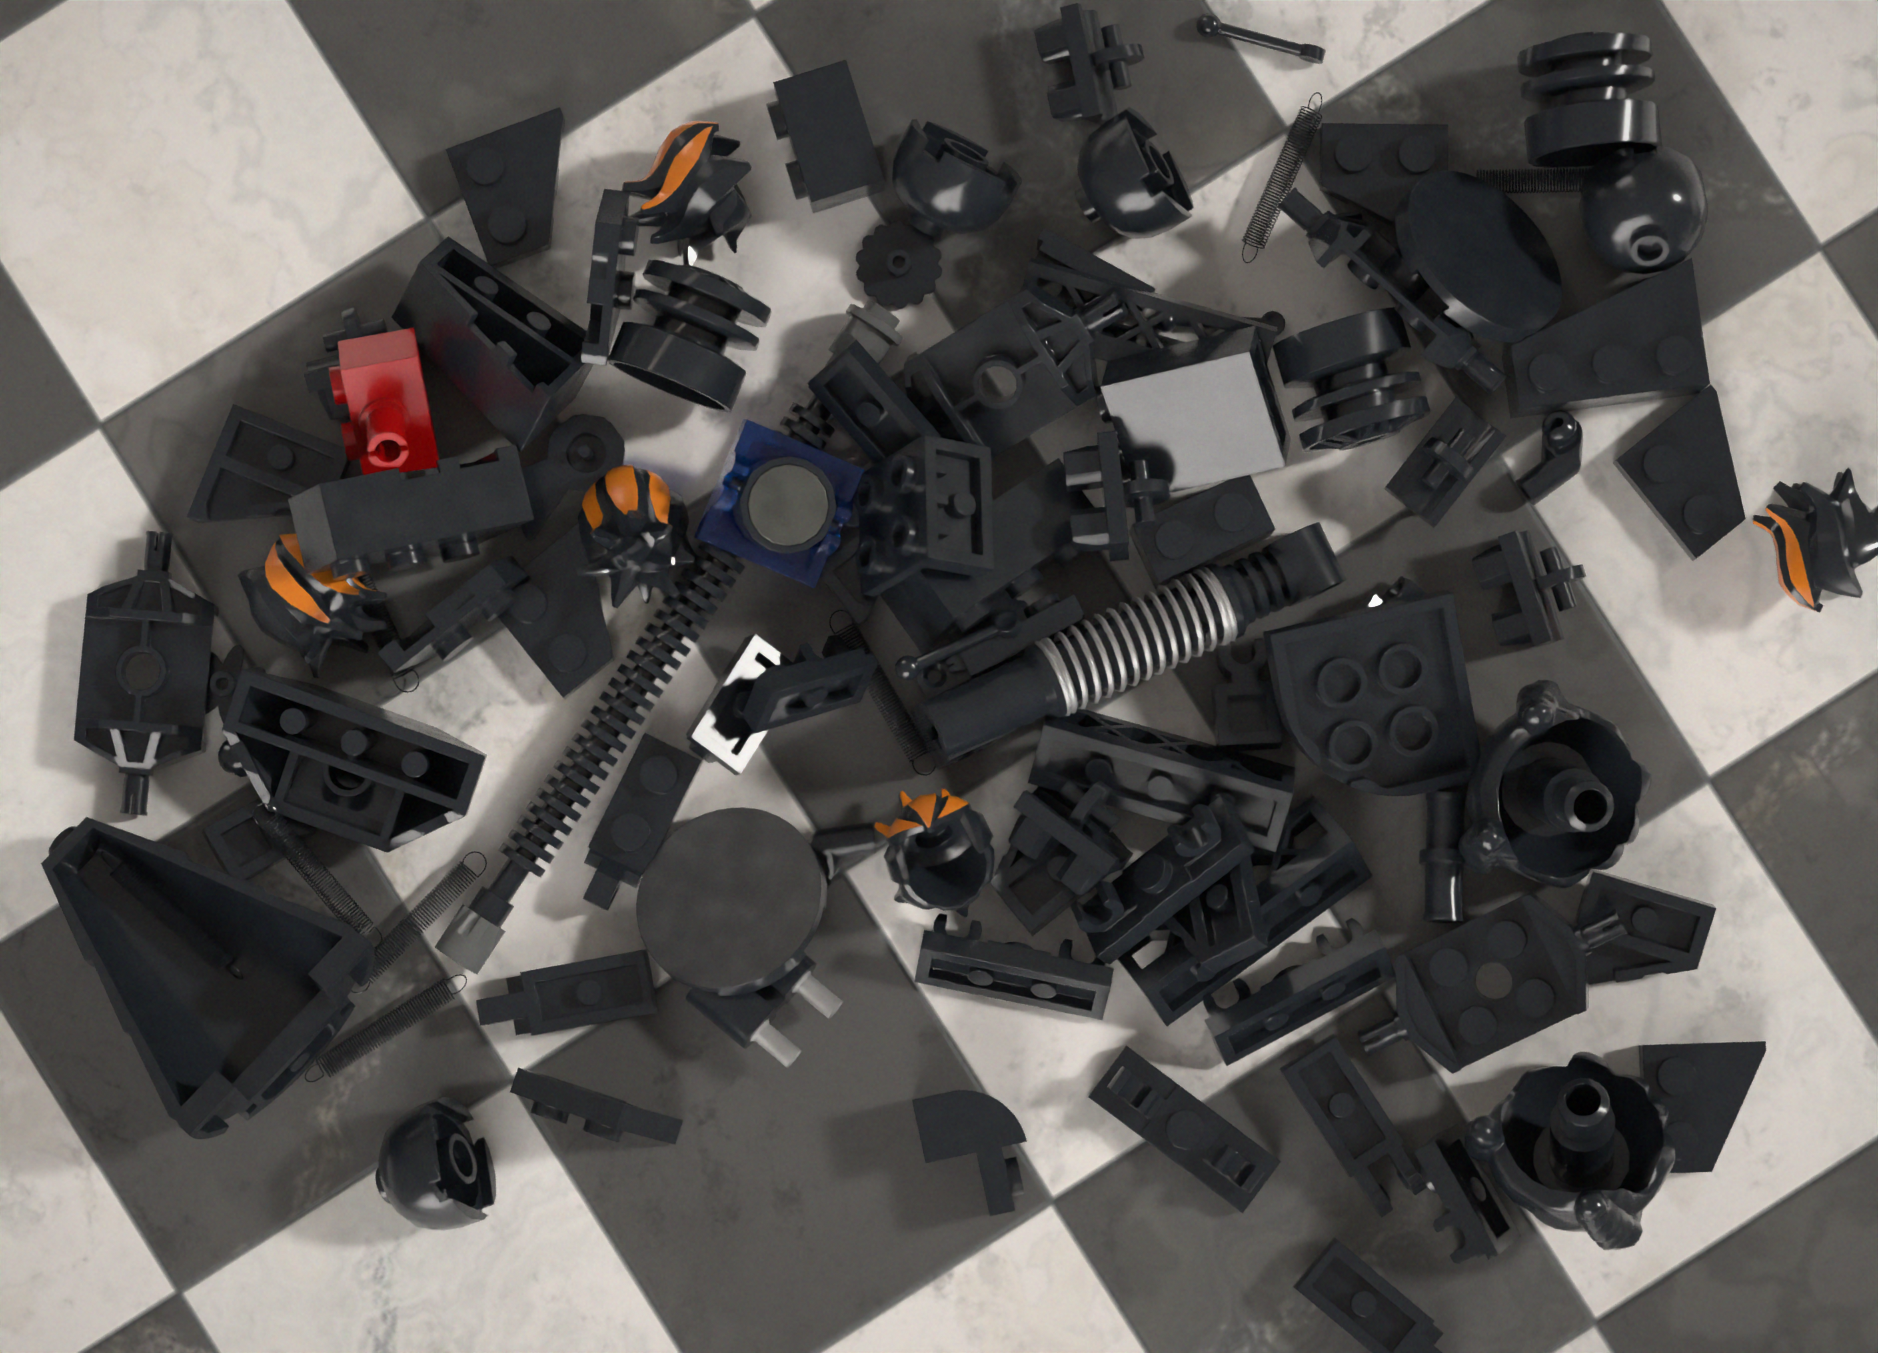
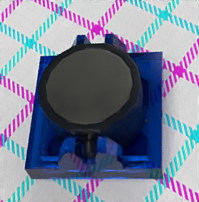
(779, 503)

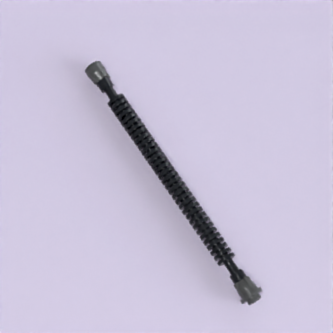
(478, 927)

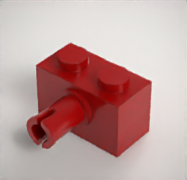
(386, 403)

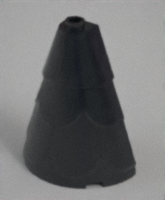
(202, 1034)

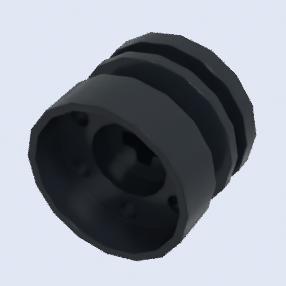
(1588, 91)
(690, 335)
(1351, 380)

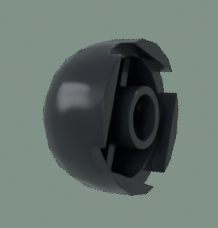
(1130, 180)
(949, 181)
(1643, 209)
(435, 1169)

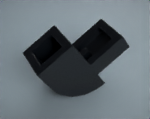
(971, 1123)

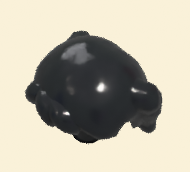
(1552, 792)
(1578, 1148)

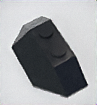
(348, 762)

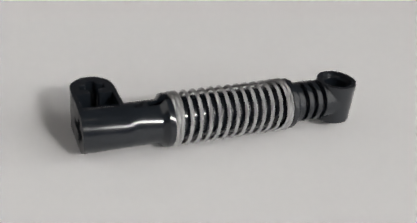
(1162, 628)

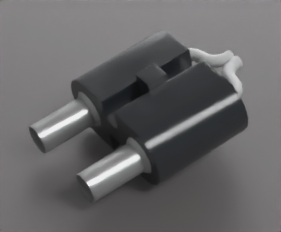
(749, 1015)

